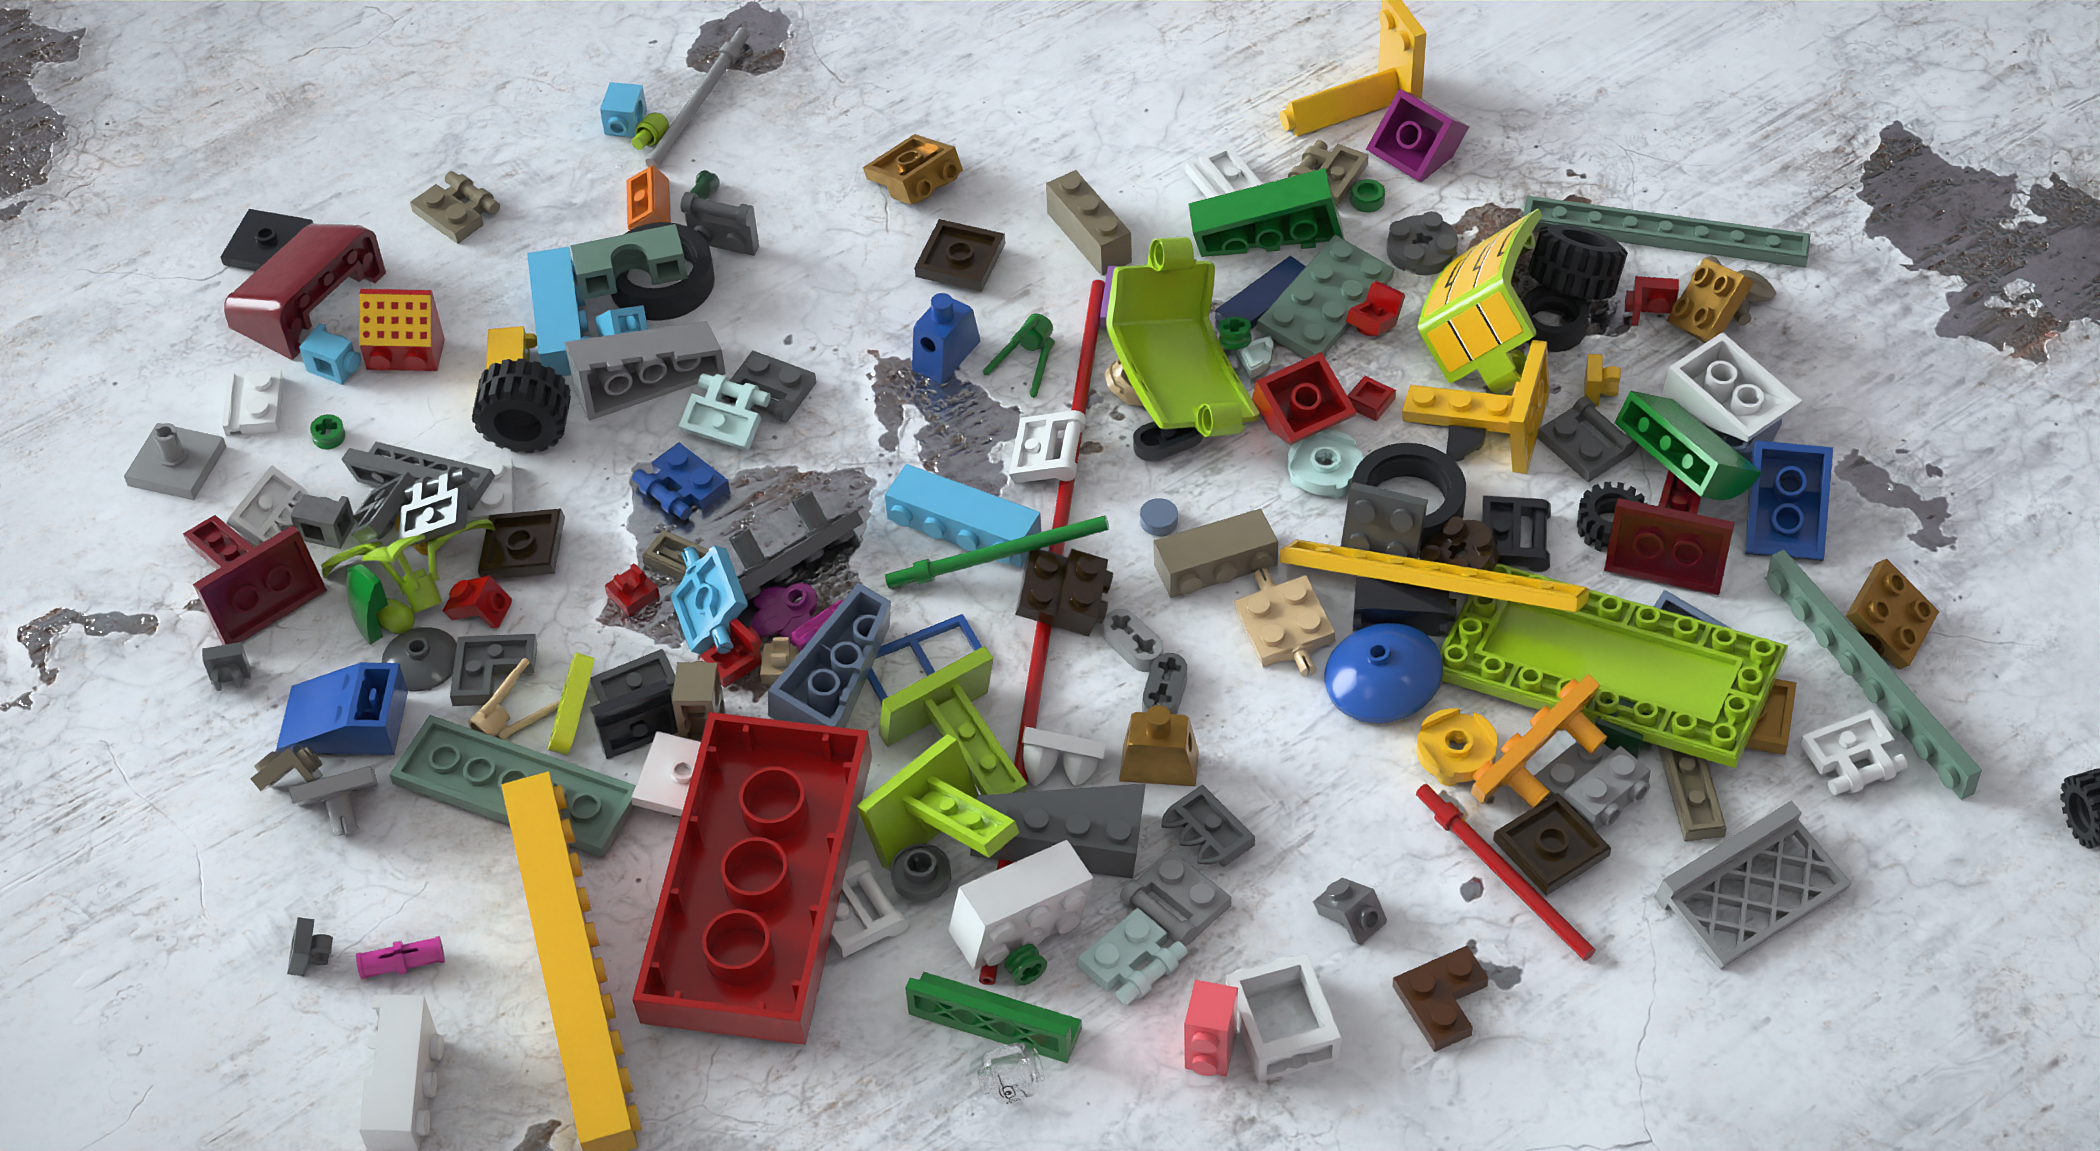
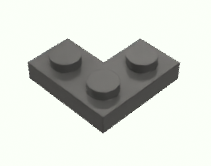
(380, 507)
(484, 657)

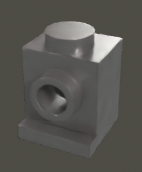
(323, 520)

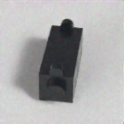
(1402, 603)

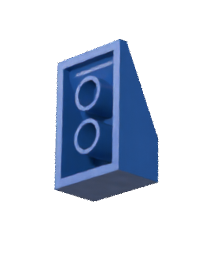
(1789, 500)

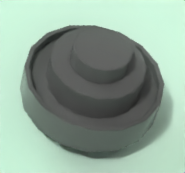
(920, 872)

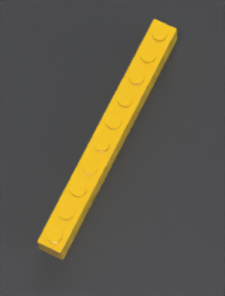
(569, 966)

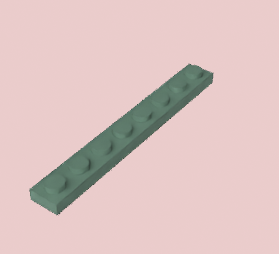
(1875, 677)

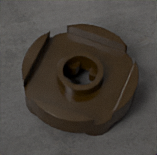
(1460, 536)

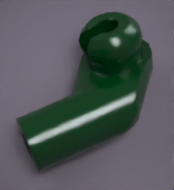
(706, 184)

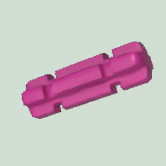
(804, 633)

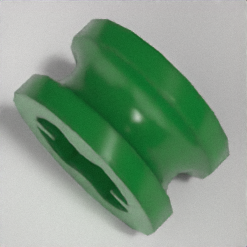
(1234, 333)
(319, 427)
(1025, 964)

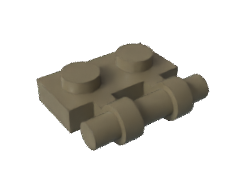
(1342, 166)
(449, 214)

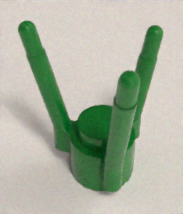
(1032, 335)

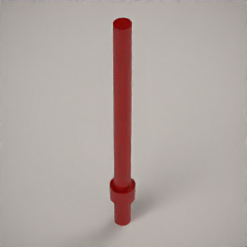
(1452, 819)

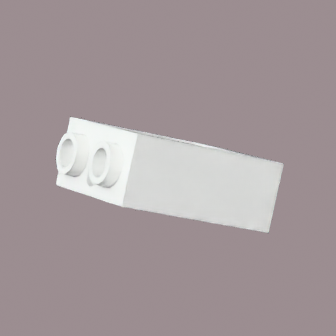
(1294, 1051)

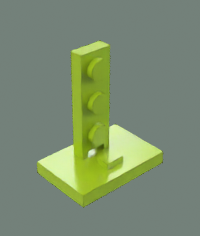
(947, 703)
(931, 798)

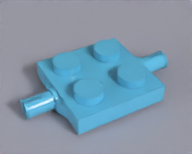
(708, 599)

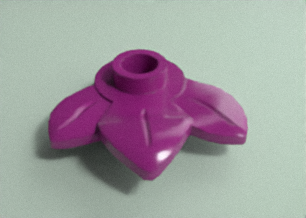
(780, 613)

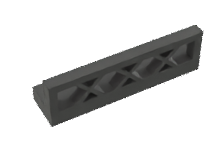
(376, 470)

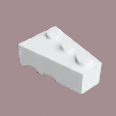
(401, 1074)

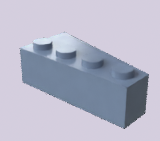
(834, 664)

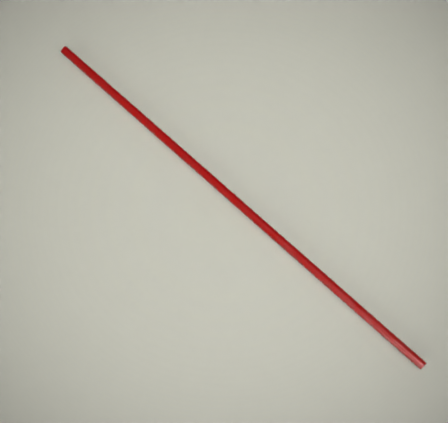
(1061, 518)

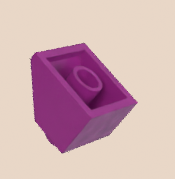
(1416, 136)

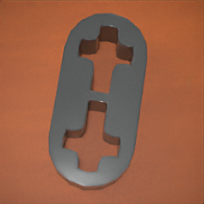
(1158, 686)

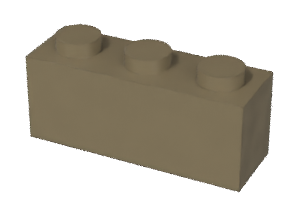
(1088, 222)
(1215, 553)

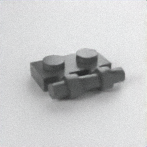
(433, 512)

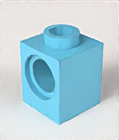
(623, 109)

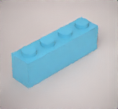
(556, 306)
(958, 512)

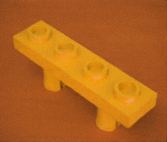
(1546, 723)

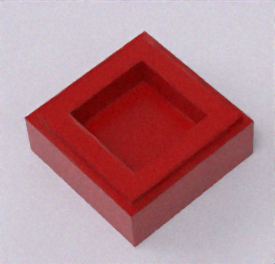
(1371, 398)

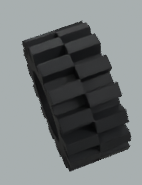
(1597, 503)
(2083, 806)

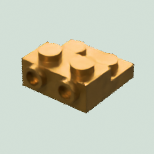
(915, 168)

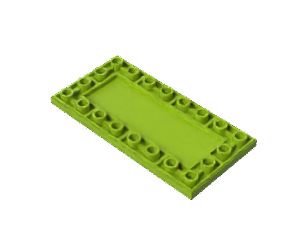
(1688, 674)

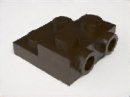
(1064, 590)

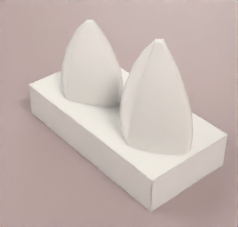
(1043, 750)

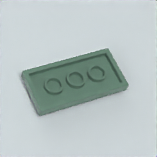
(1315, 305)

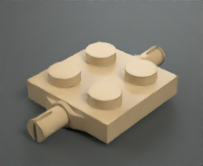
(1284, 621)

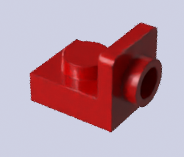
(1652, 296)

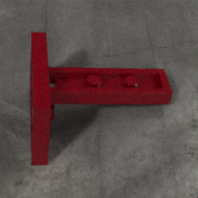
(1670, 540)
(251, 583)

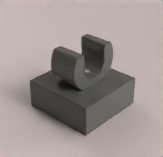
(226, 664)
(307, 947)

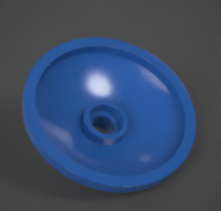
(1384, 686)

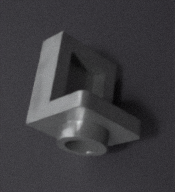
(1353, 906)

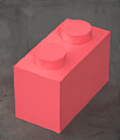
(1210, 1028)

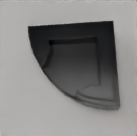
(1464, 441)

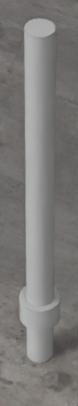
(727, 57)

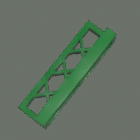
(992, 1016)

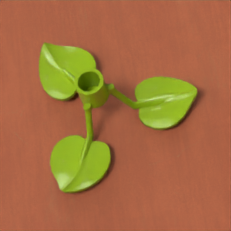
(416, 585)

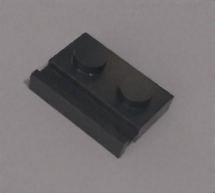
(634, 718)

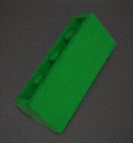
(1686, 446)

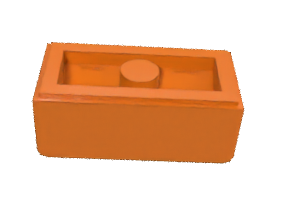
(648, 198)

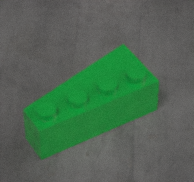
(1268, 216)

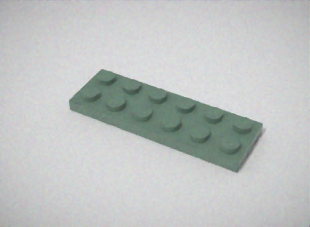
(470, 767)

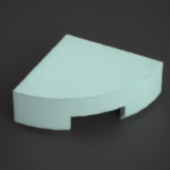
(1256, 356)

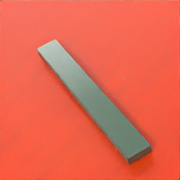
(1676, 231)

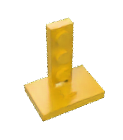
(1514, 414)

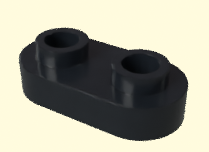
(1154, 443)

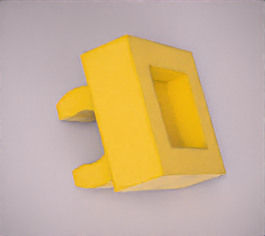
(1600, 379)

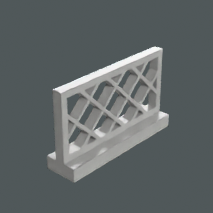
(1739, 852)

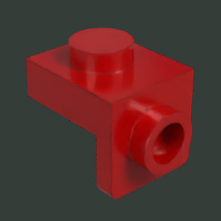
(1379, 310)
(478, 597)
(741, 659)

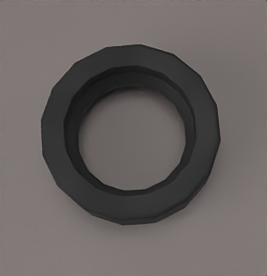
(1561, 337)

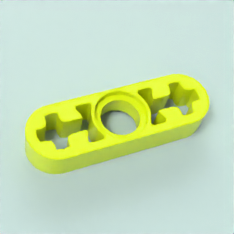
(571, 703)

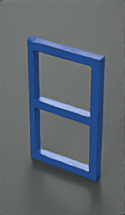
(913, 641)

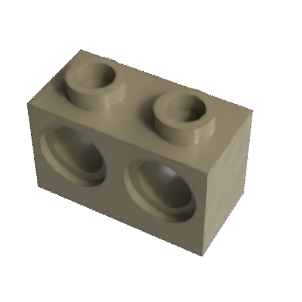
(695, 695)

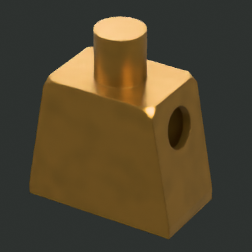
(1159, 749)

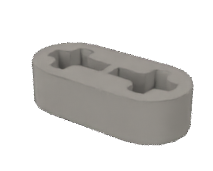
(1128, 644)

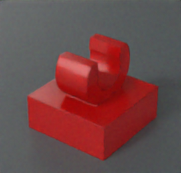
(632, 590)

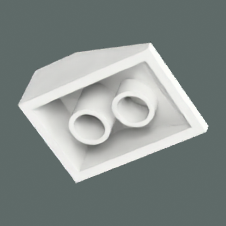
(1728, 389)

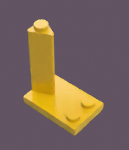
(1399, 66)

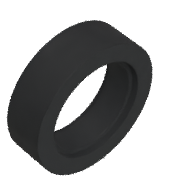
(680, 297)
(1423, 463)

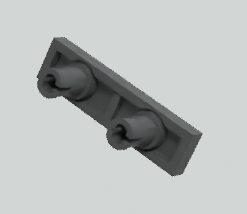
(819, 533)

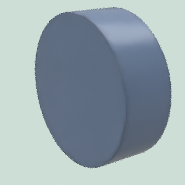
(1158, 516)

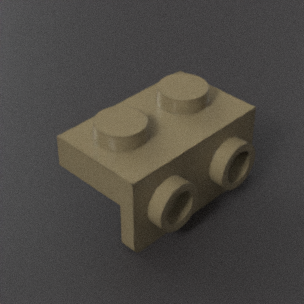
(278, 764)

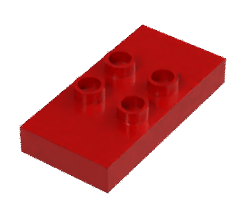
(754, 879)

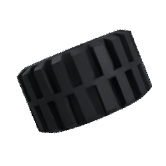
(1577, 262)
(521, 406)

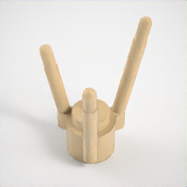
(493, 717)

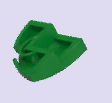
(365, 599)

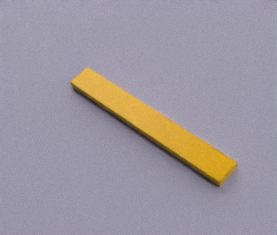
(1435, 575)

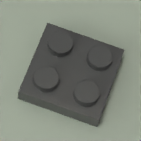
(1383, 521)

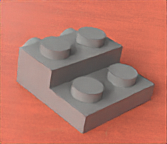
(1597, 783)

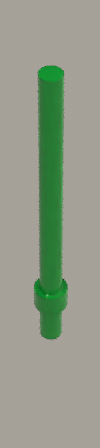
(925, 570)

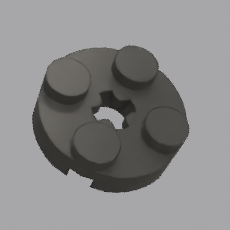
(1424, 228)

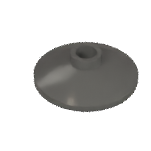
(424, 657)

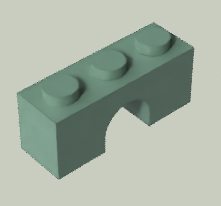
(650, 250)

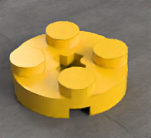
(1453, 765)

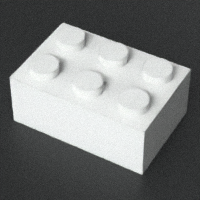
(1020, 905)

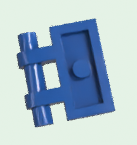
(686, 473)

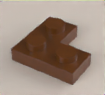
(1432, 993)

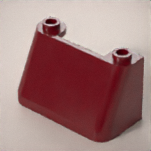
(283, 291)

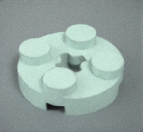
(1321, 479)

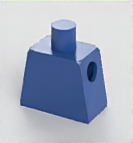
(943, 338)

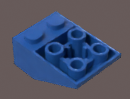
(347, 711)

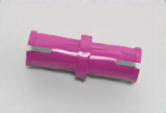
(400, 957)

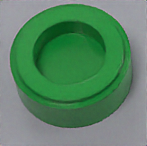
(1367, 195)

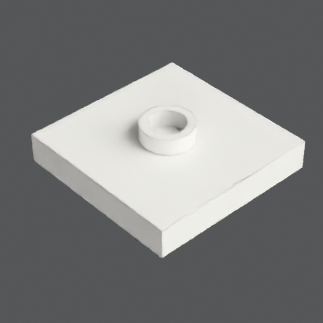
(666, 774)

